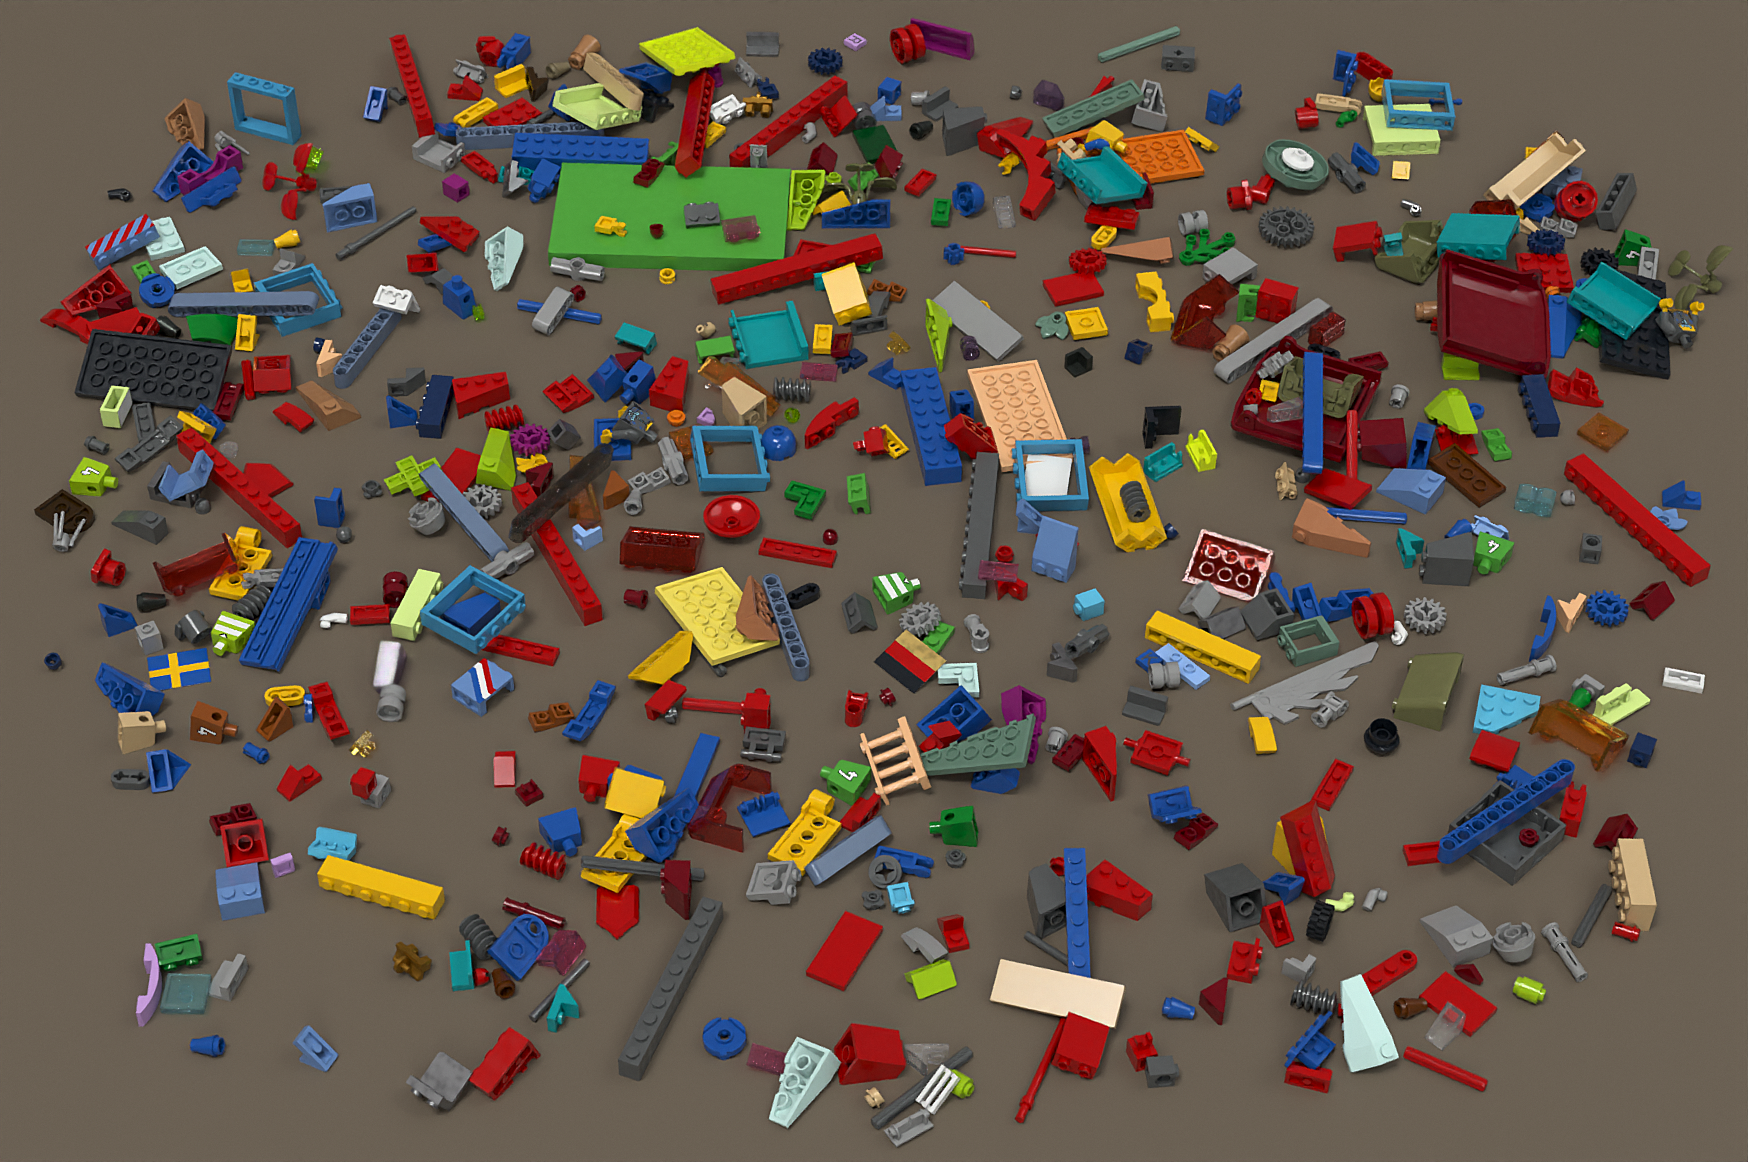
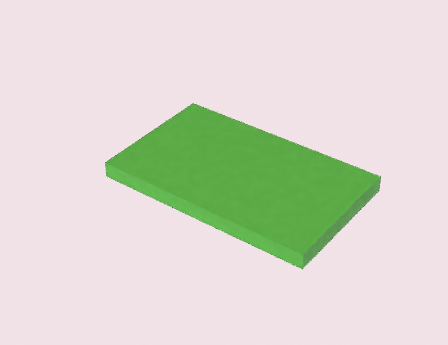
(608, 190)

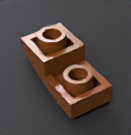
(896, 290)
(555, 716)

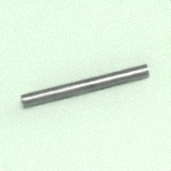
(546, 1003)

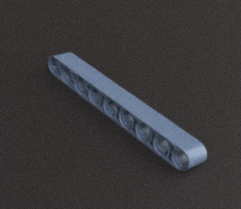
(503, 136)
(244, 303)

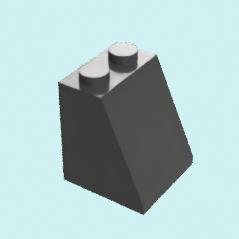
(961, 128)
(1448, 561)
(1236, 896)
(1046, 901)

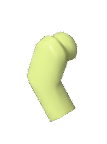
(1344, 903)

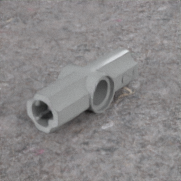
(577, 269)
(672, 461)
(508, 561)

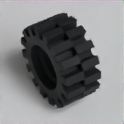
(1320, 920)

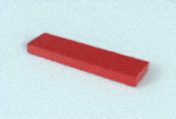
(797, 552)
(523, 650)

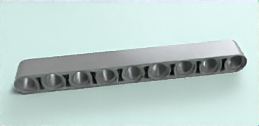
(1251, 353)

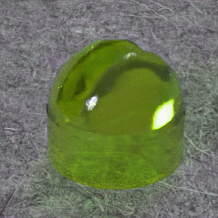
(794, 413)

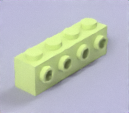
(422, 590)

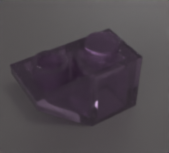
(1048, 95)

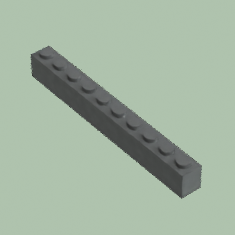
(980, 523)
(670, 989)

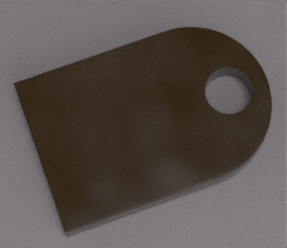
(74, 510)

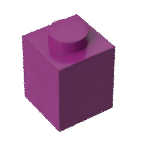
(455, 188)

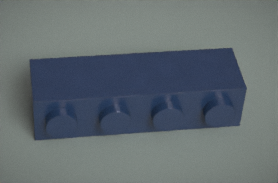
(1539, 406)
(435, 407)

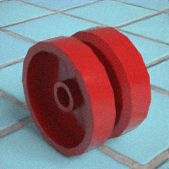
(907, 43)
(1576, 201)
(1372, 615)

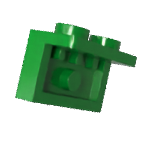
(1588, 331)
(178, 952)

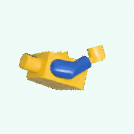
(1102, 136)

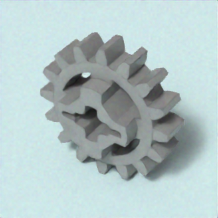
(1274, 364)
(484, 500)
(1424, 615)
(920, 619)

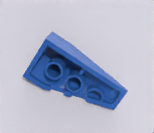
(867, 214)
(1563, 324)
(660, 829)

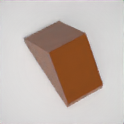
(615, 492)
(276, 720)

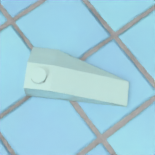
(503, 254)
(1365, 1032)
(804, 1077)

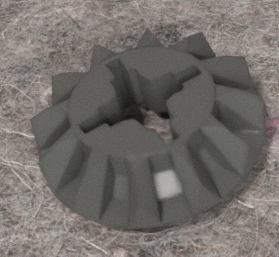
(877, 866)

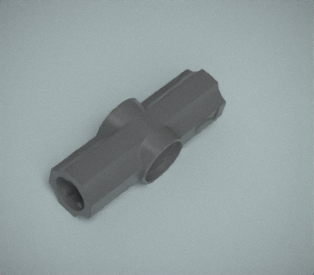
(1346, 172)
(1086, 641)

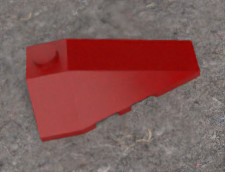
(988, 139)
(96, 290)

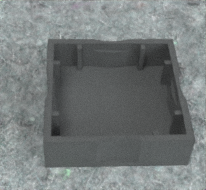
(1503, 851)

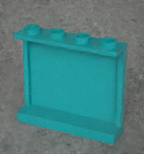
(1103, 177)
(1478, 235)
(1614, 301)
(769, 337)

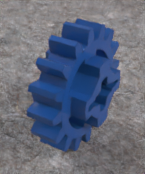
(1607, 608)

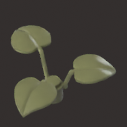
(859, 196)
(1708, 282)

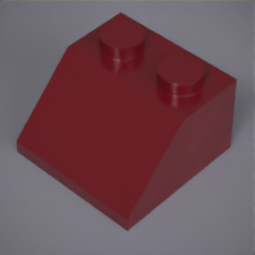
(677, 886)

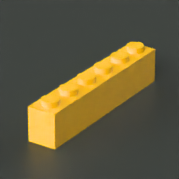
(1203, 647)
(381, 887)

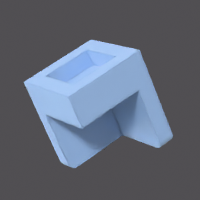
(587, 538)

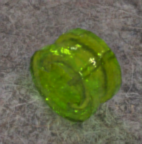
(477, 312)

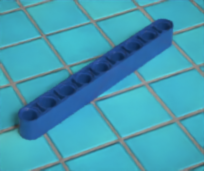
(1312, 413)
(1505, 811)

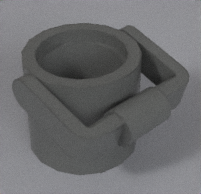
(193, 627)

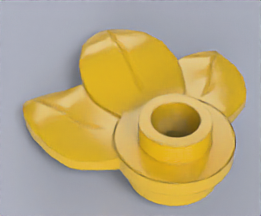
(525, 464)

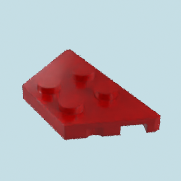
(452, 230)

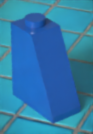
(1421, 446)
(473, 613)

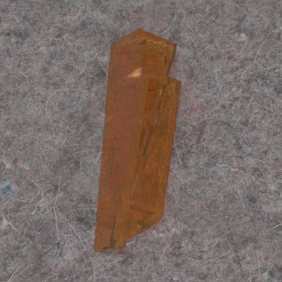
(720, 373)
(584, 504)

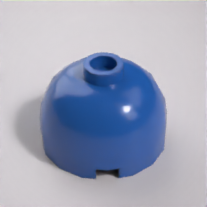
(968, 198)
(778, 443)

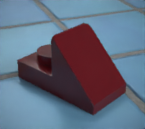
(115, 305)
(540, 477)

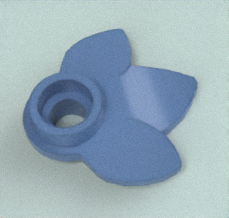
(1669, 518)

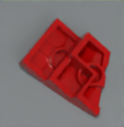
(1575, 389)

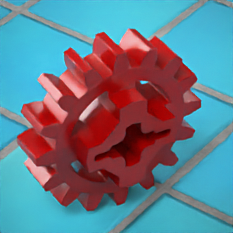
(1087, 260)

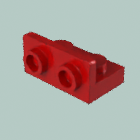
(1243, 961)

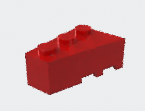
(970, 436)

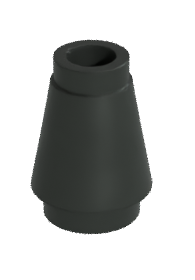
(919, 129)
(168, 327)
(148, 601)

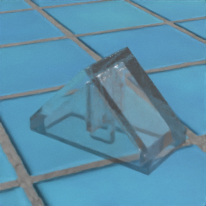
(1446, 1026)

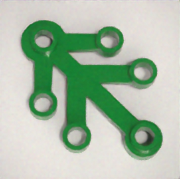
(1188, 256)

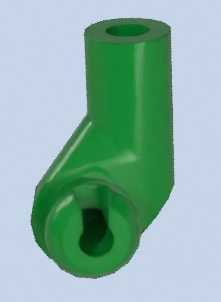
(1345, 117)

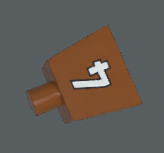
(210, 724)

